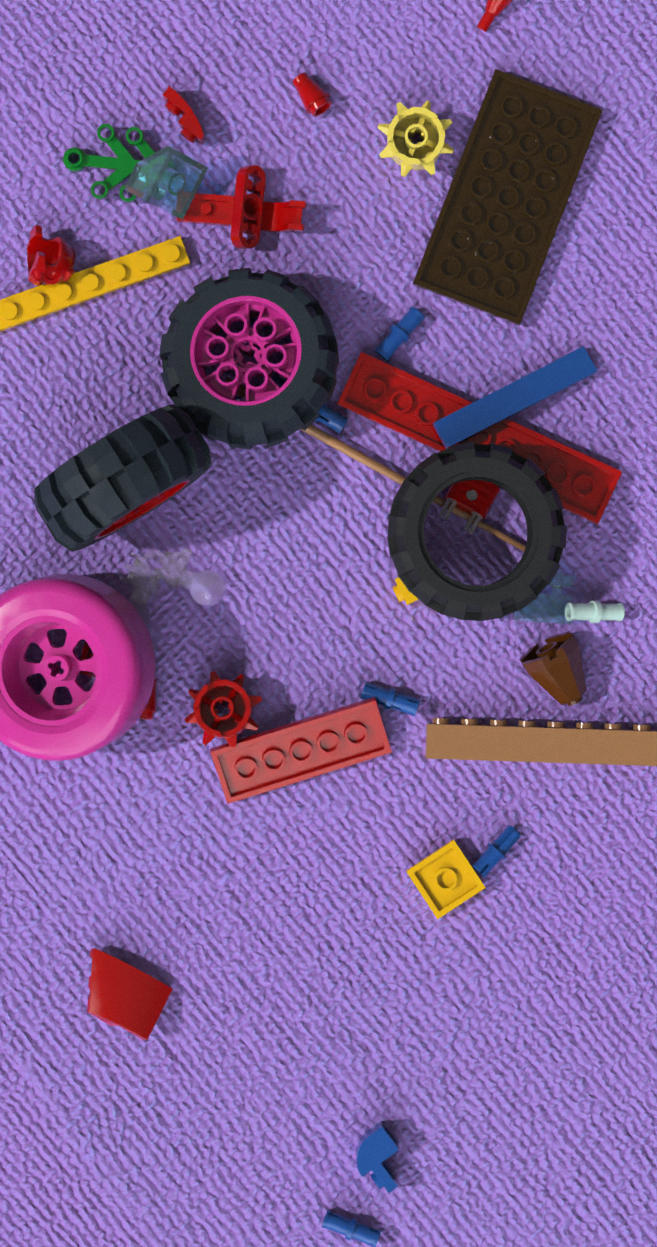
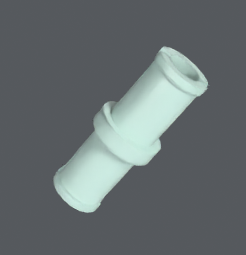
(594, 611)

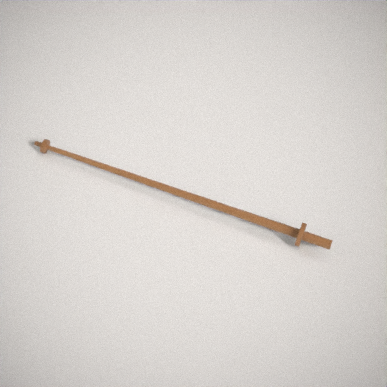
(373, 464)

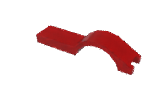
(218, 210)

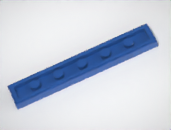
(515, 397)

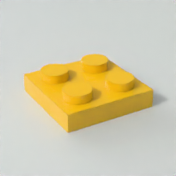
(445, 879)

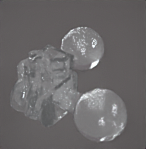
(205, 587)

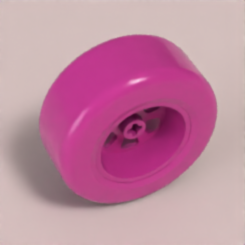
(120, 660)

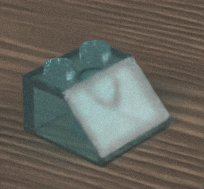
(167, 180)

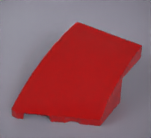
(125, 995)

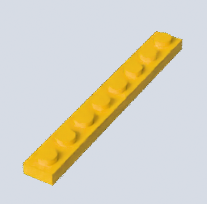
(93, 283)

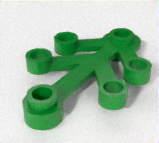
(123, 164)

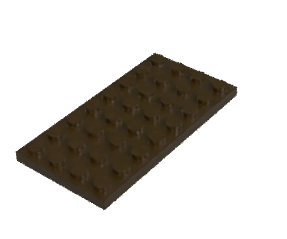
(507, 197)

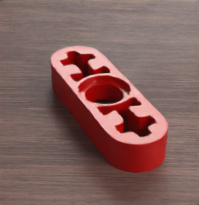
(239, 215)

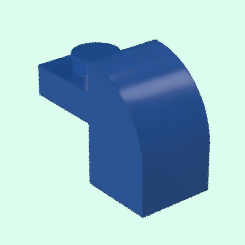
(372, 1150)

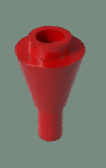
(493, 8)

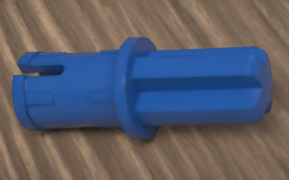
(496, 851)

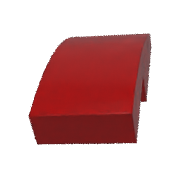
(188, 122)

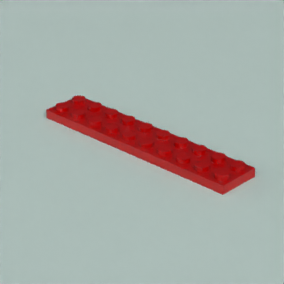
(413, 405)

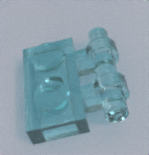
(548, 607)

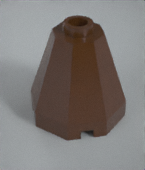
(557, 668)

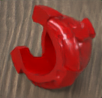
(49, 259)

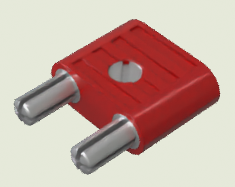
(472, 497)

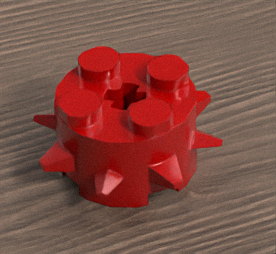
(208, 717)

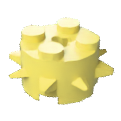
(407, 124)

